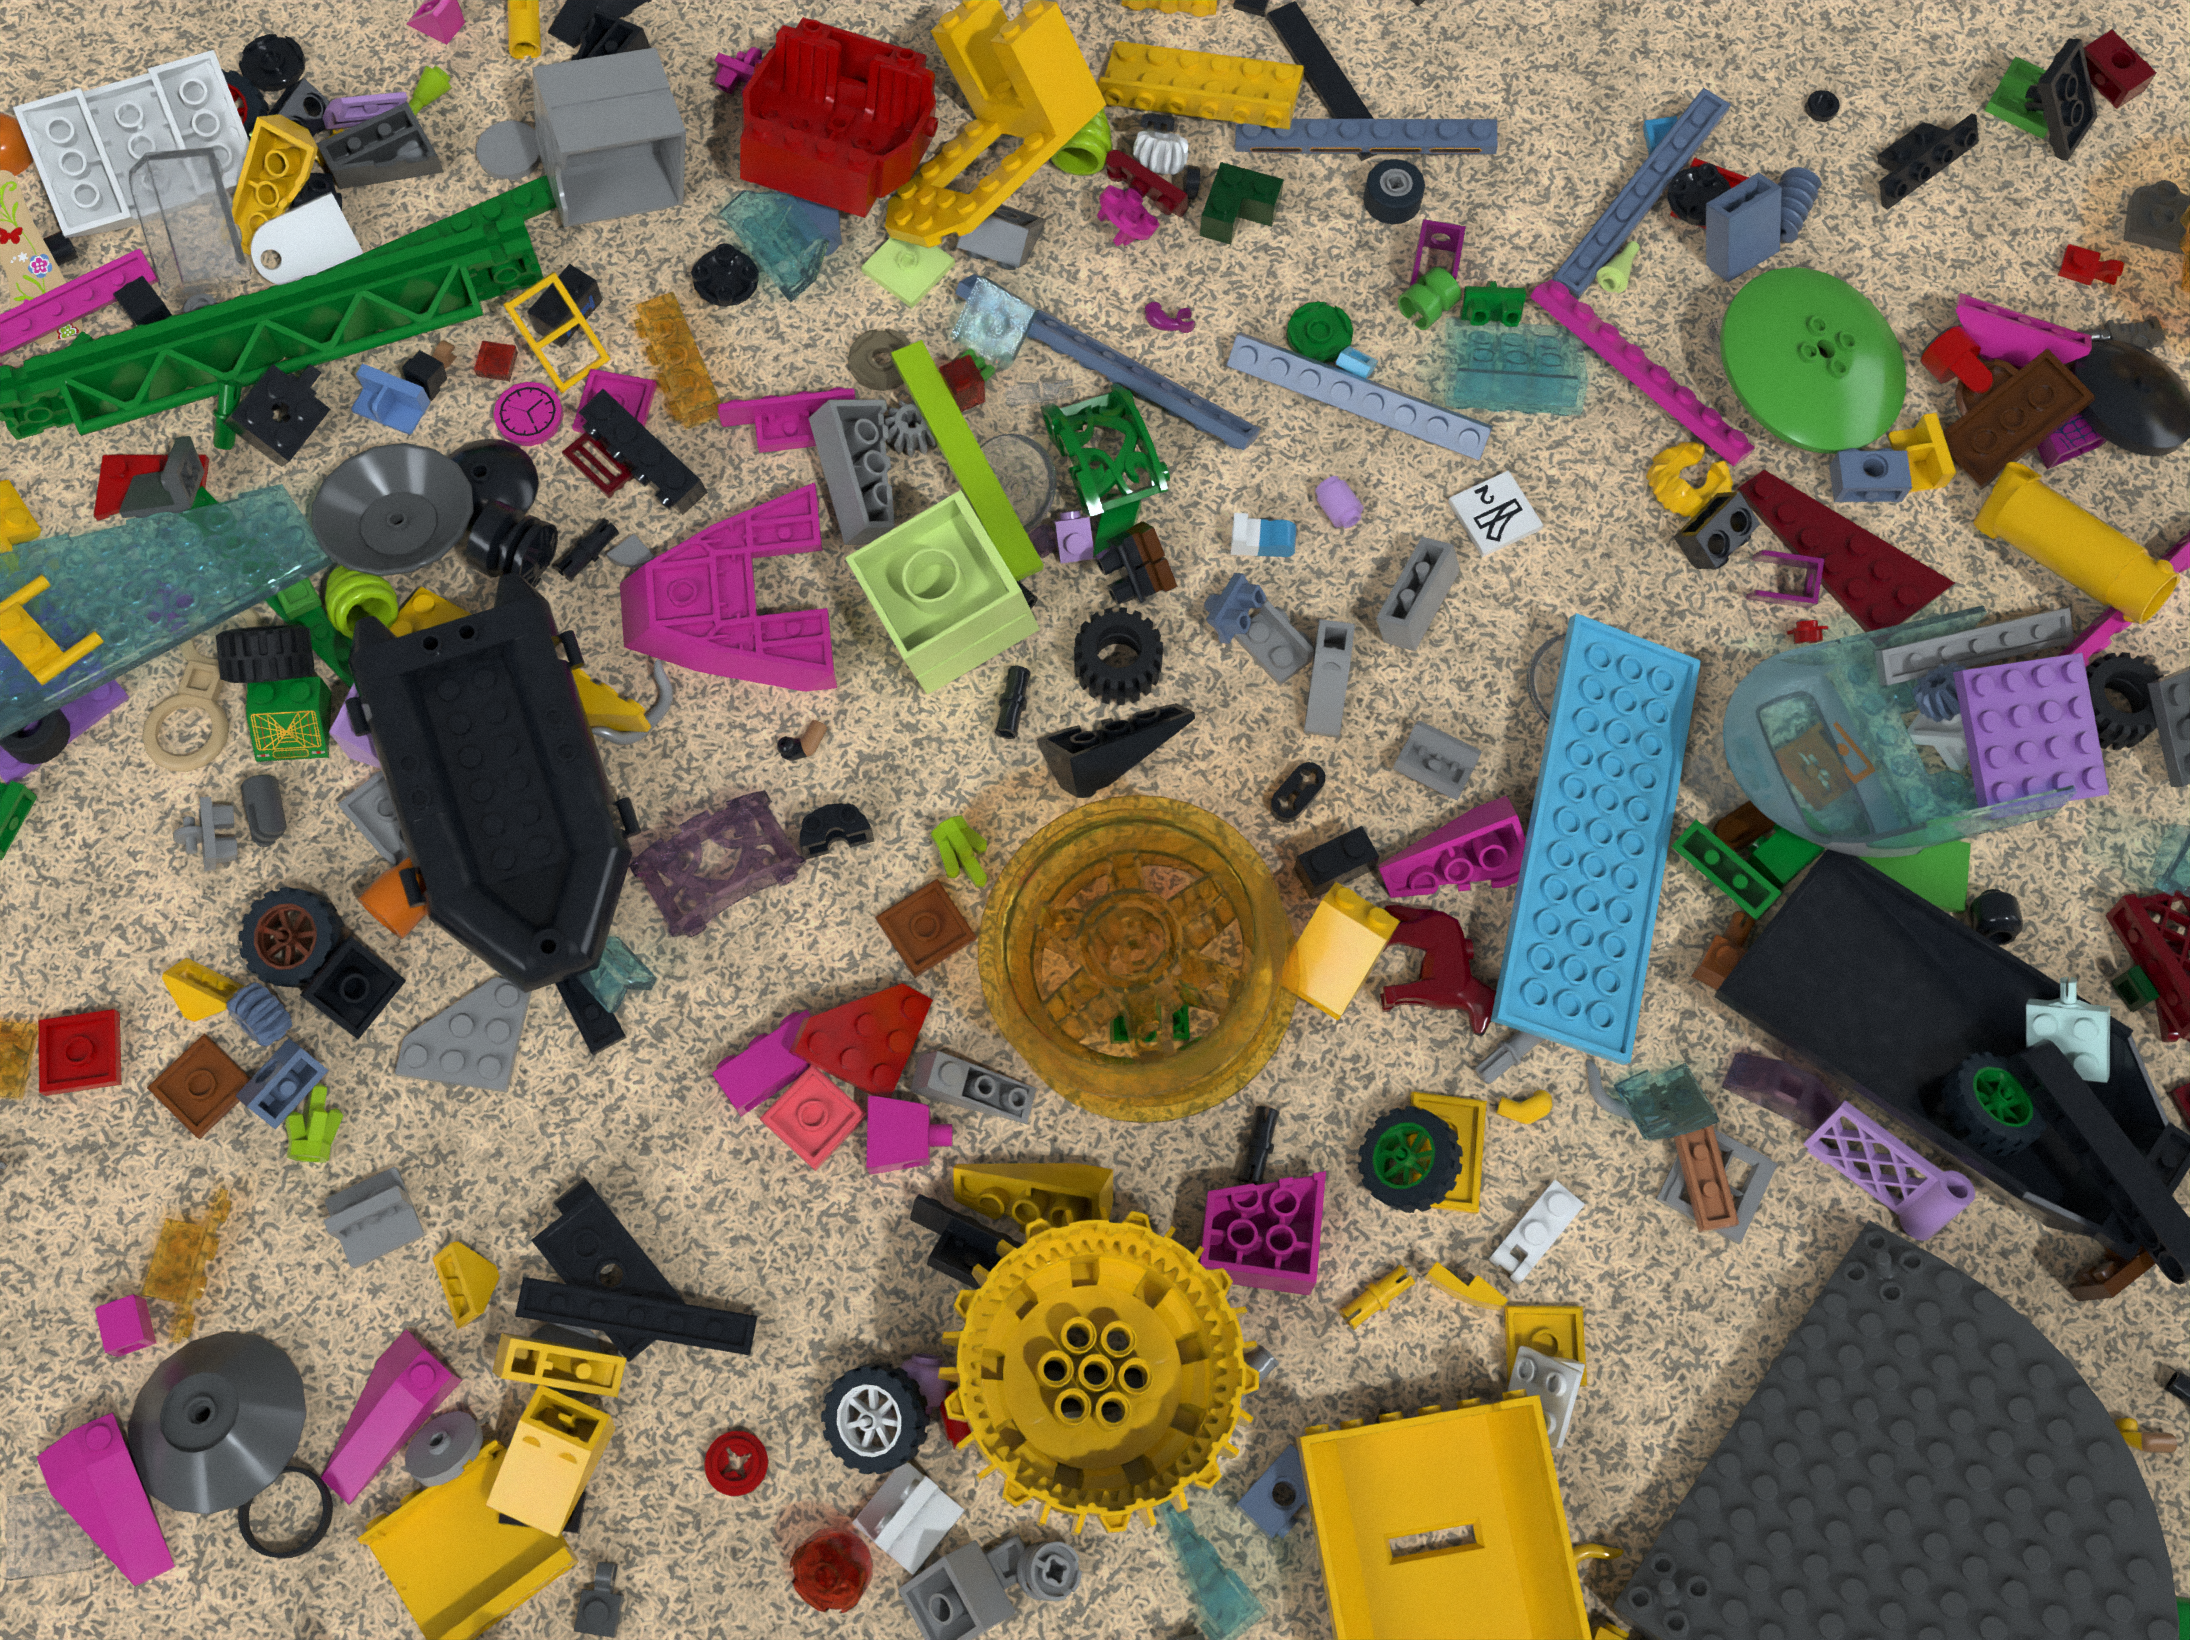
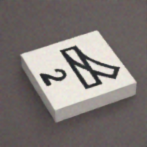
(1495, 513)

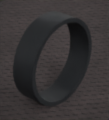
(243, 1519)

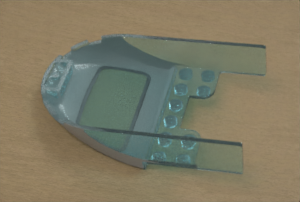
(1834, 762)

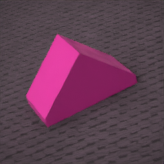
(438, 19)

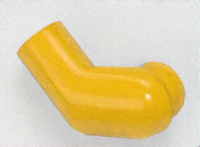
(1527, 1111)

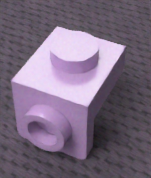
(1073, 537)

